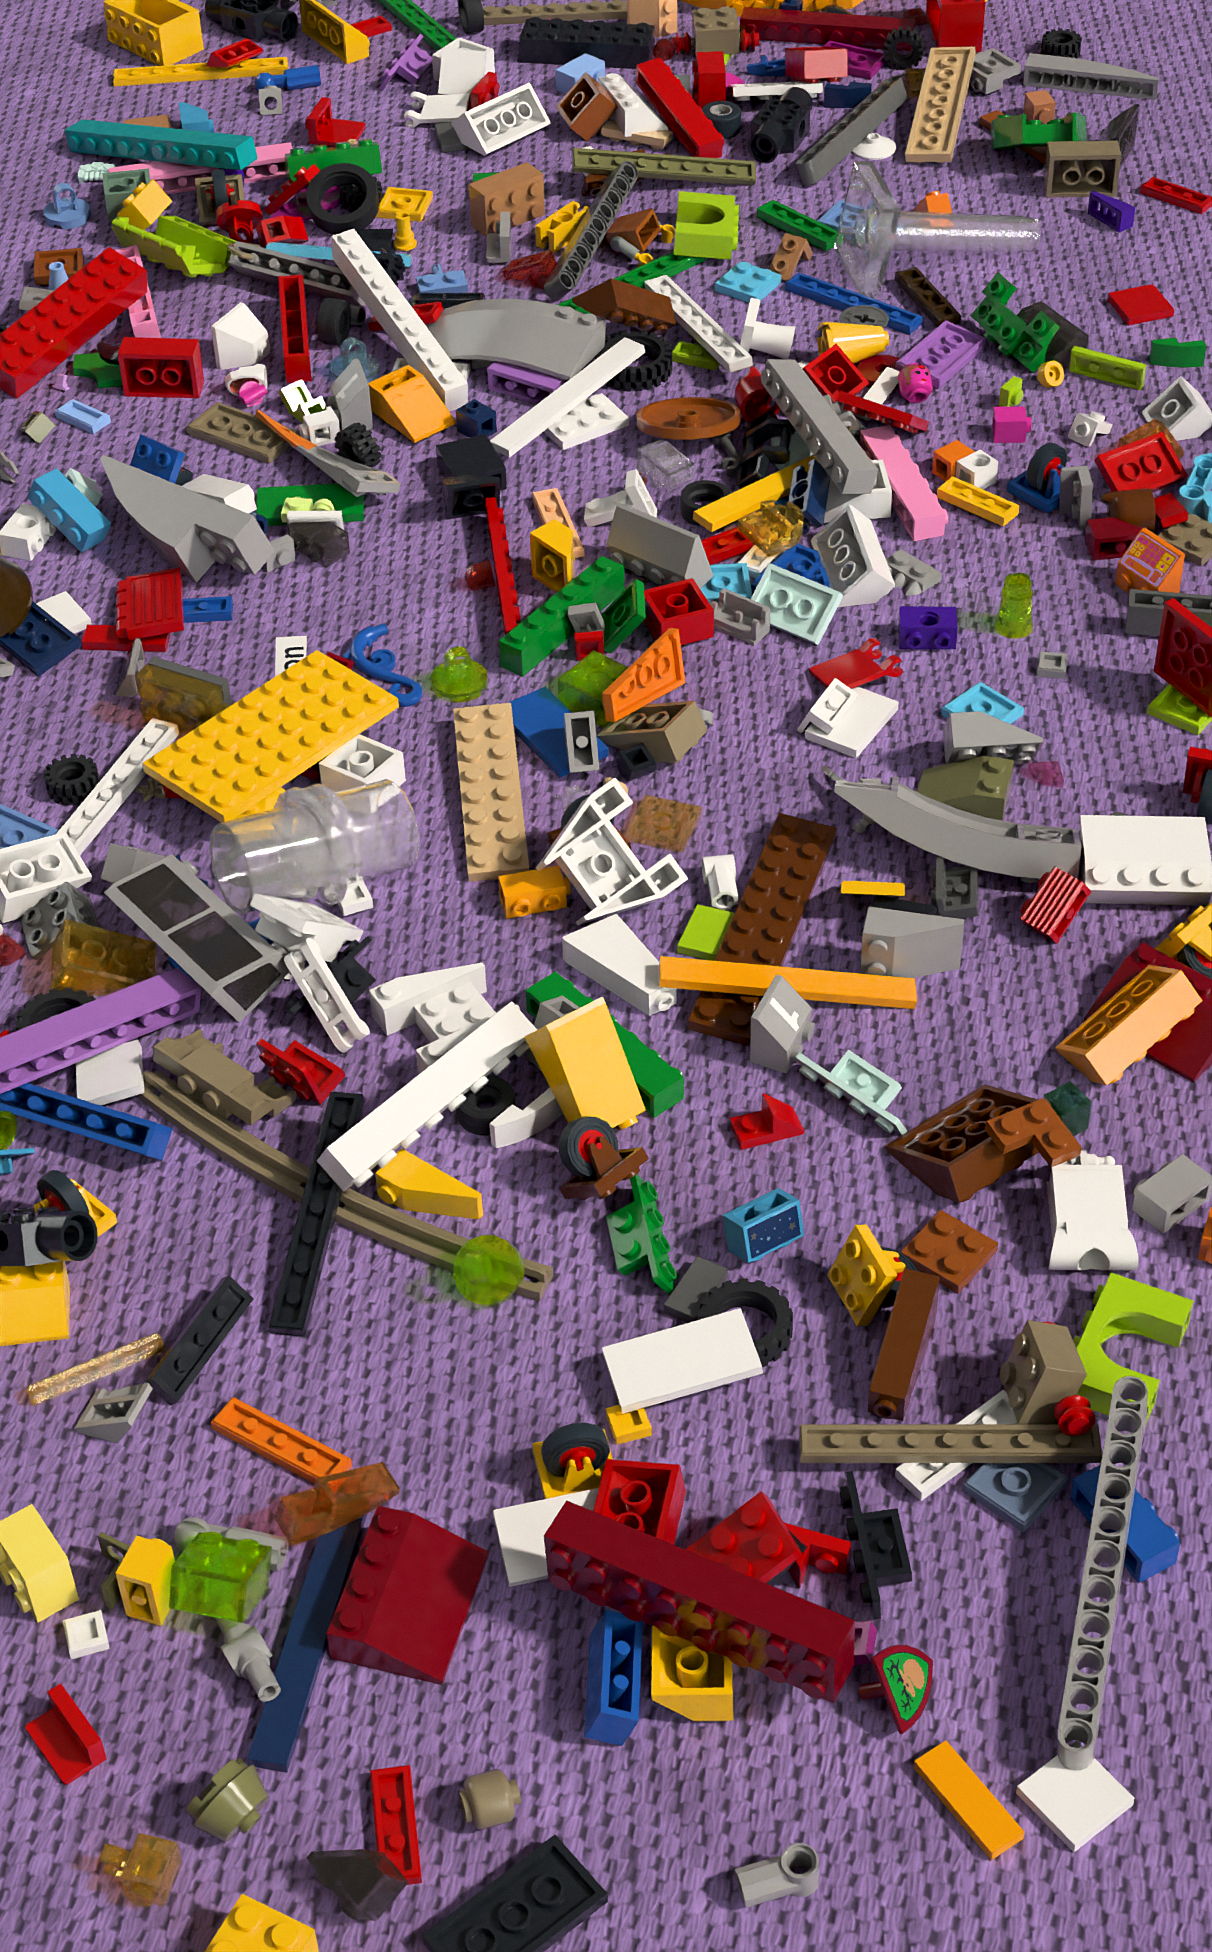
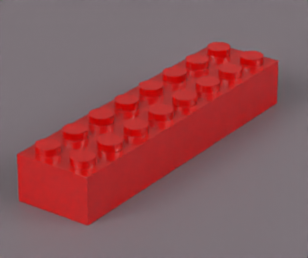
(68, 319)

